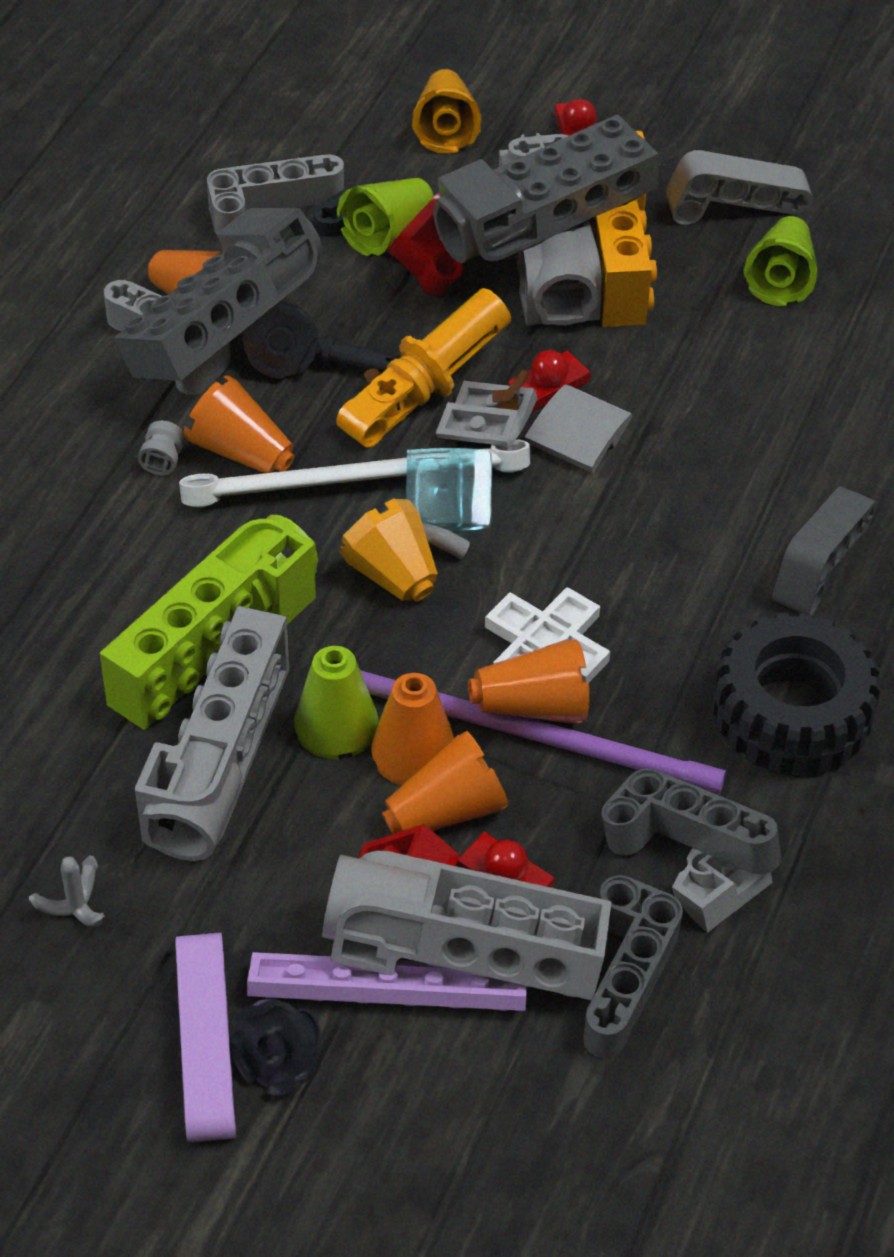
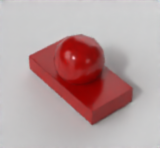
(575, 116)
(551, 372)
(503, 859)

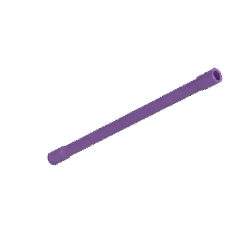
(692, 772)

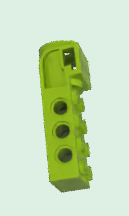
(172, 641)

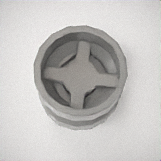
(161, 448)

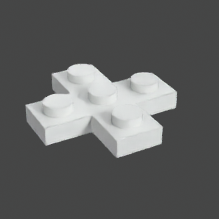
(533, 629)

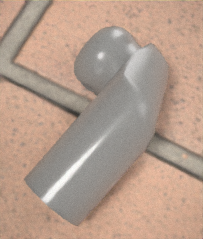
(446, 540)

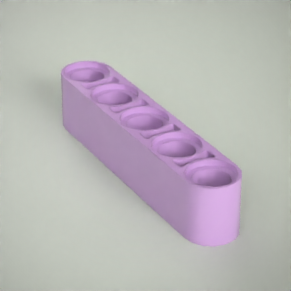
(205, 1038)

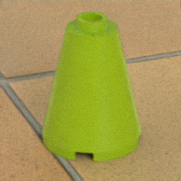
(380, 212)
(782, 264)
(335, 706)

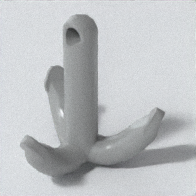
(77, 893)

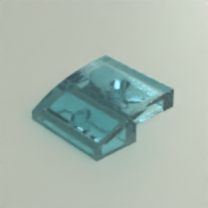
(451, 486)

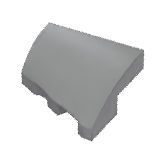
(715, 889)

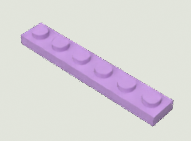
(410, 985)

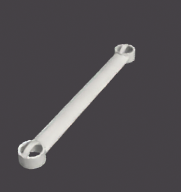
(206, 489)

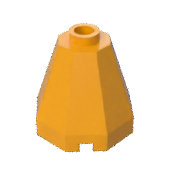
(392, 550)

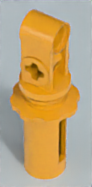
(423, 368)

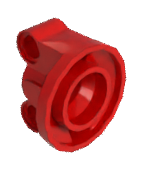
(424, 253)

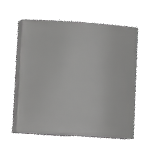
(479, 420)
(578, 427)

